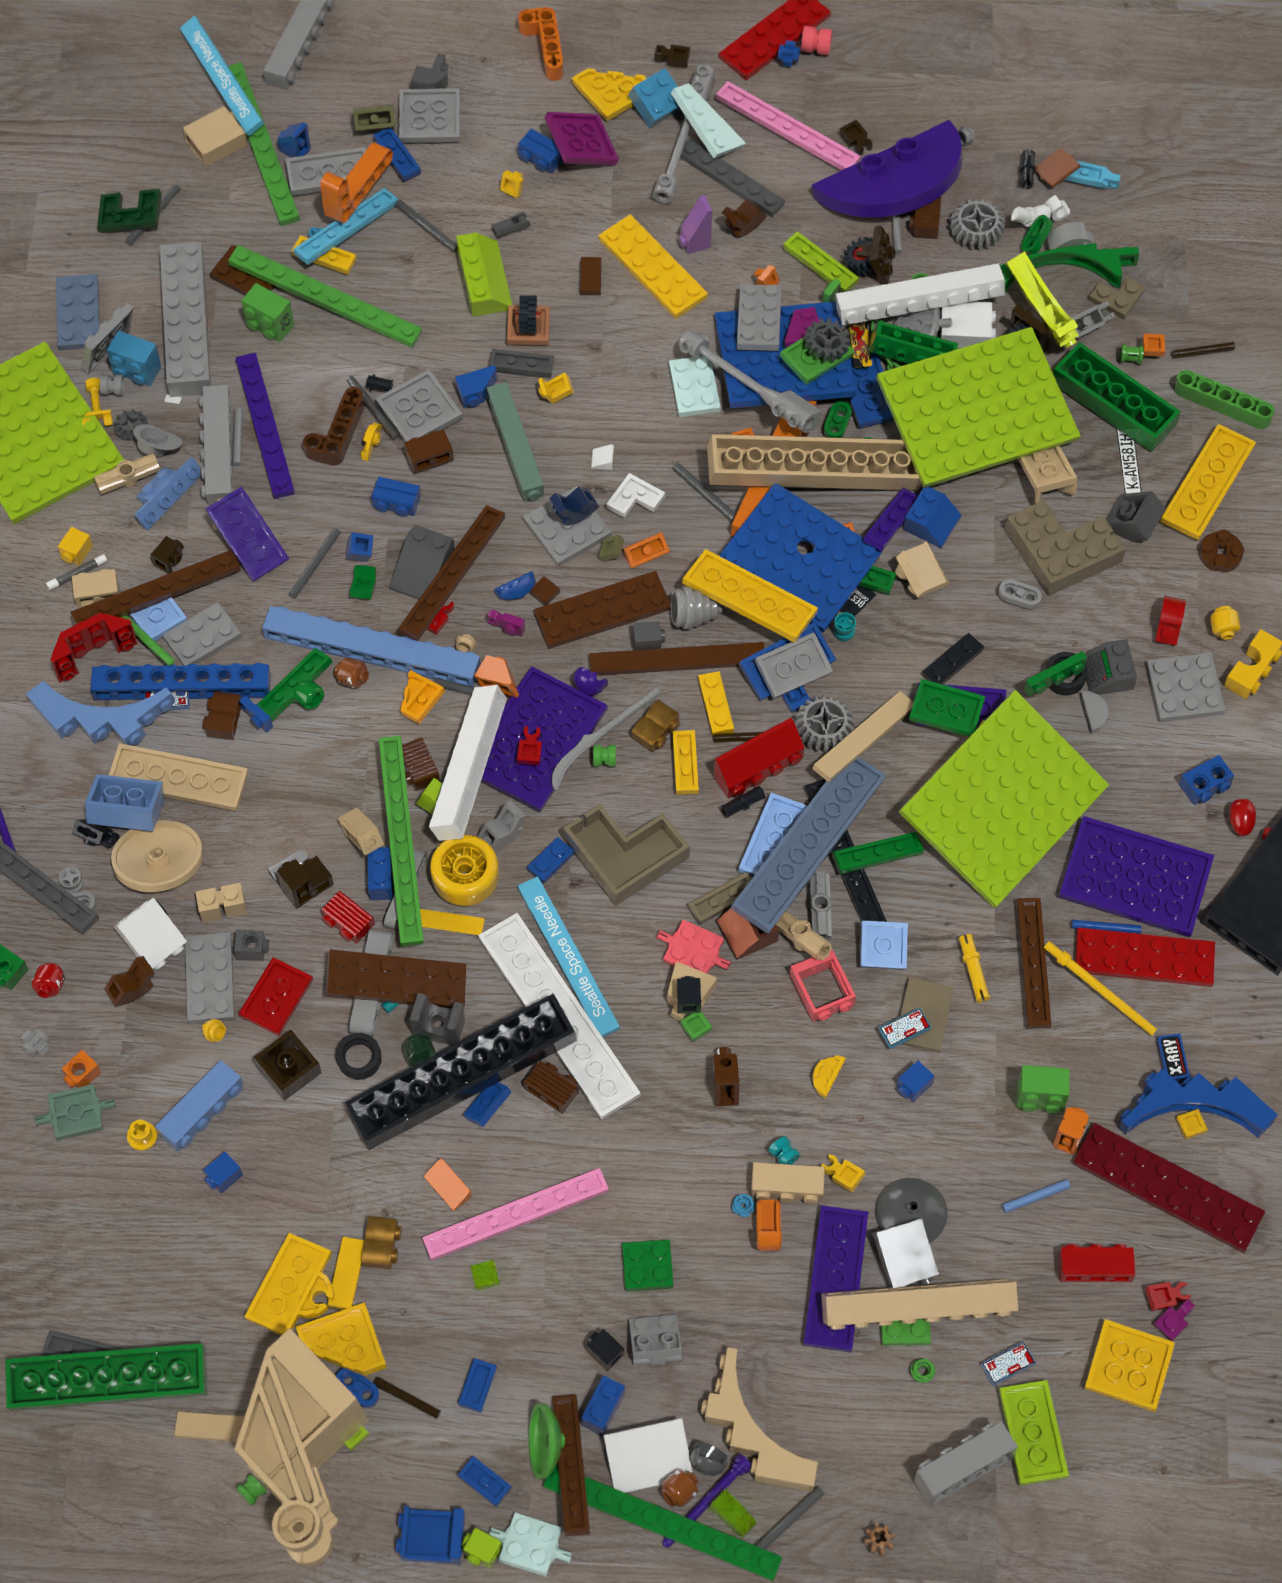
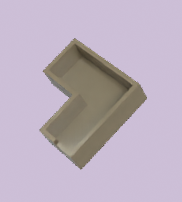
(1062, 557)
(621, 862)

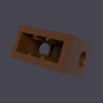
(725, 1078)

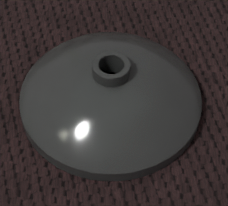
(895, 1201)

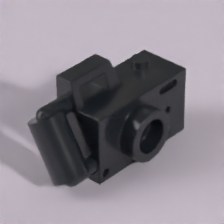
(95, 834)

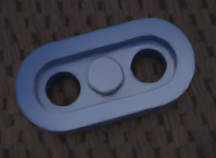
(359, 1387)

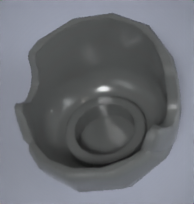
(708, 1459)

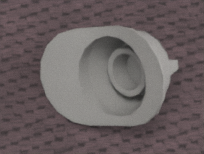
(155, 440)

